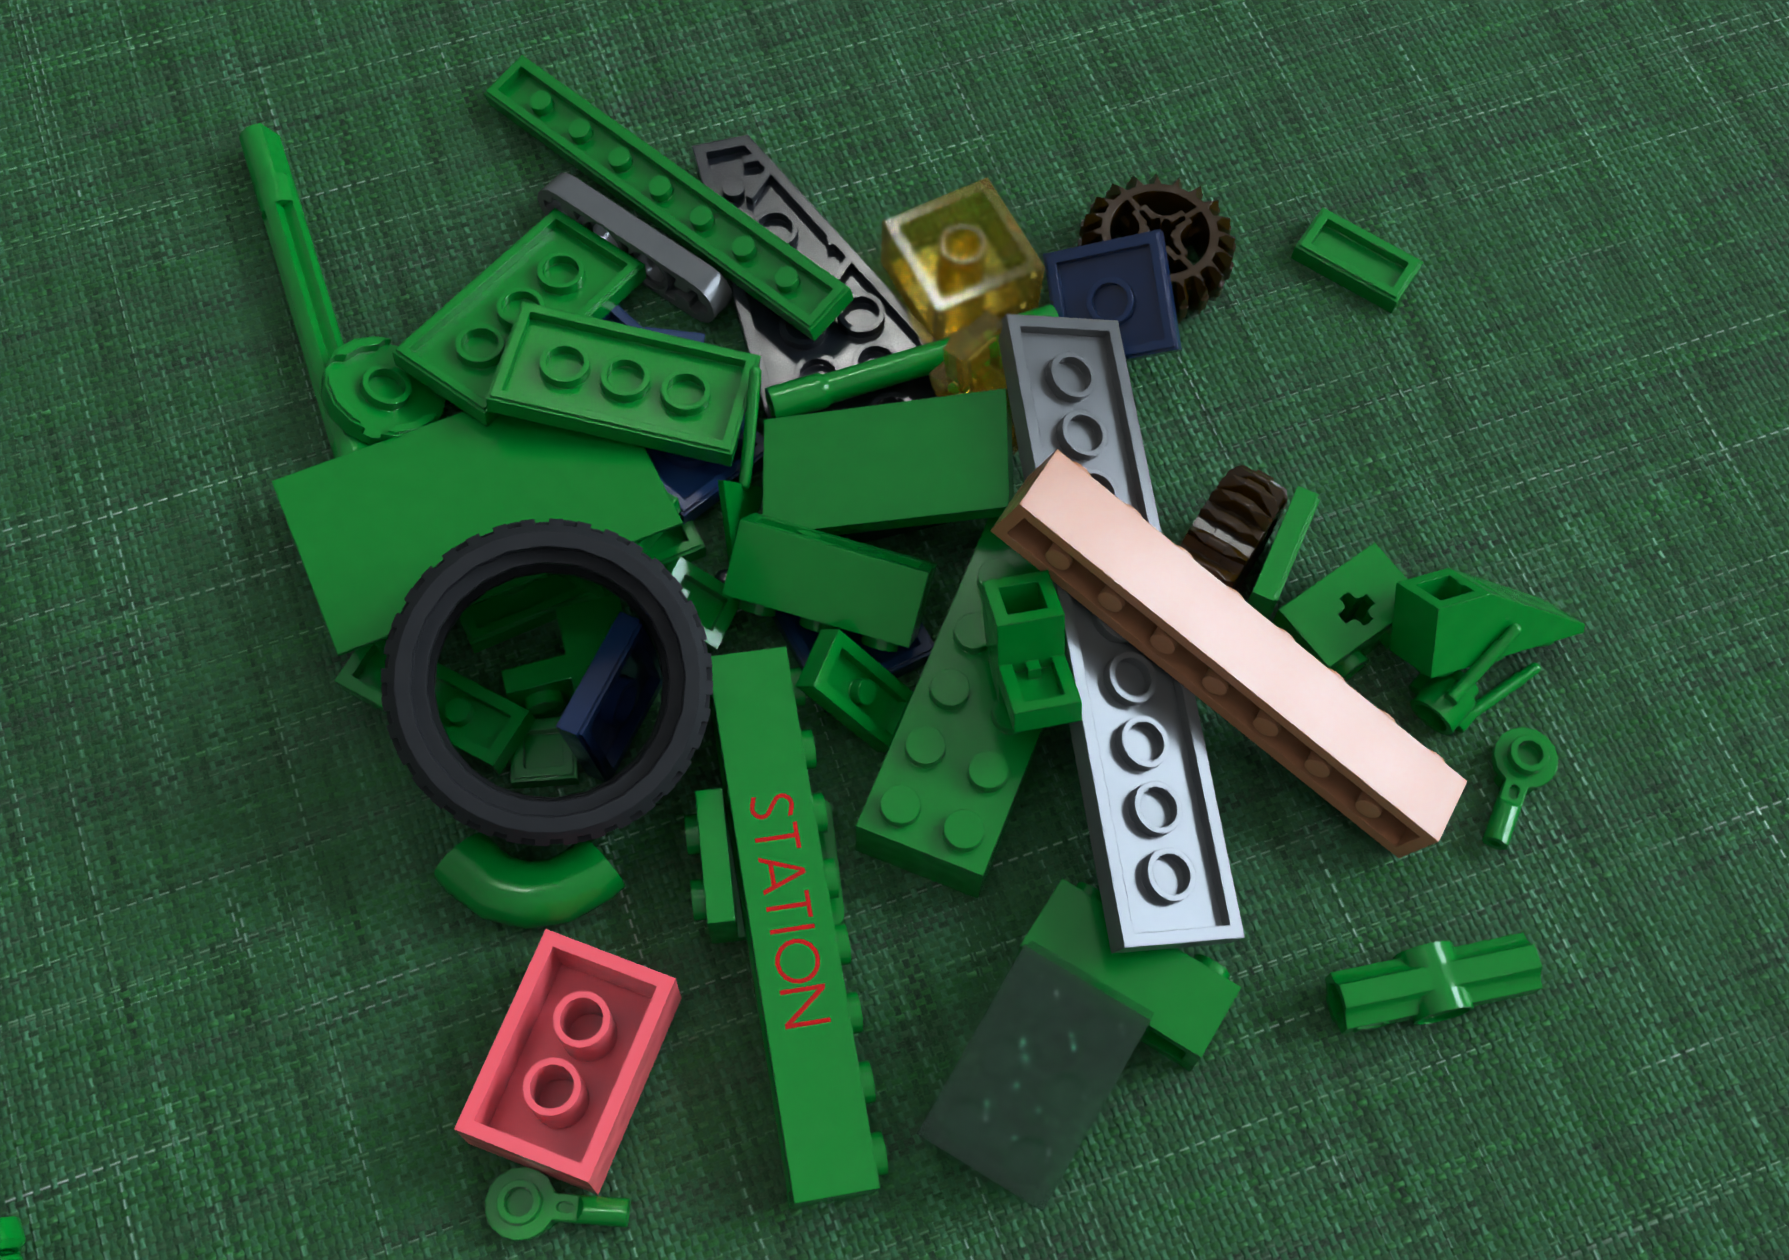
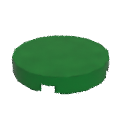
(373, 395)

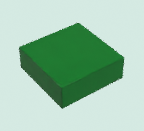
(543, 758)

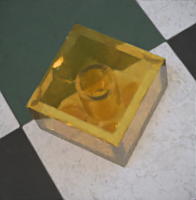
(961, 259)

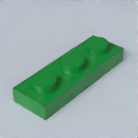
(474, 717)

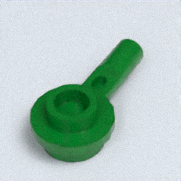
(1521, 763)
(526, 1204)

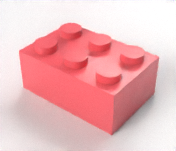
(570, 1061)

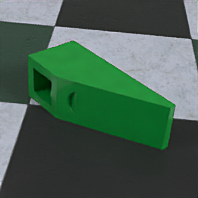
(1453, 617)

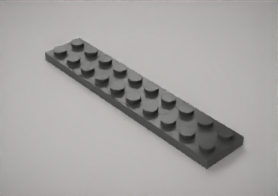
(1140, 730)

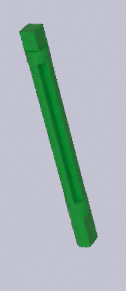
(296, 264)

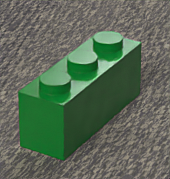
(828, 581)
(1182, 990)

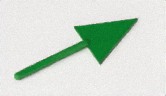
(743, 498)

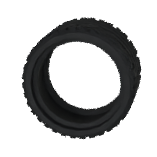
(523, 551)

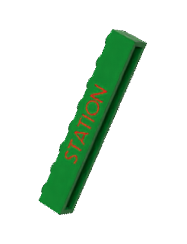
(791, 932)

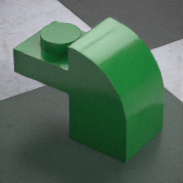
(1028, 651)
(550, 683)

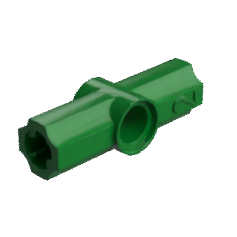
(1433, 983)

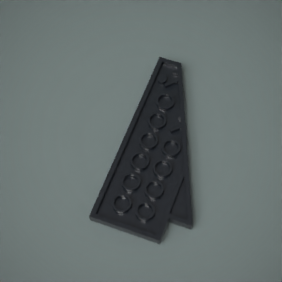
(865, 330)

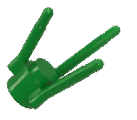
(1449, 701)

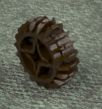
(1184, 223)
(1236, 524)

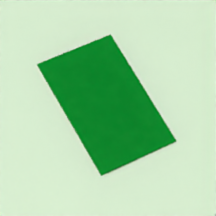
(397, 506)

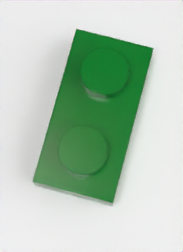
(854, 688)

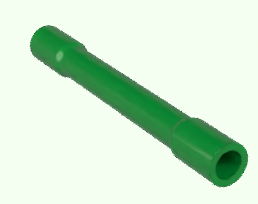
(821, 390)

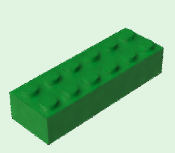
(955, 753)

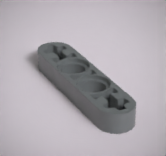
(669, 267)

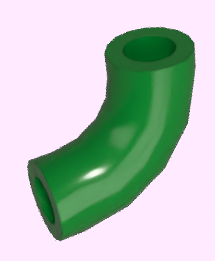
(526, 891)

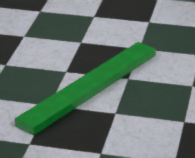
(670, 198)

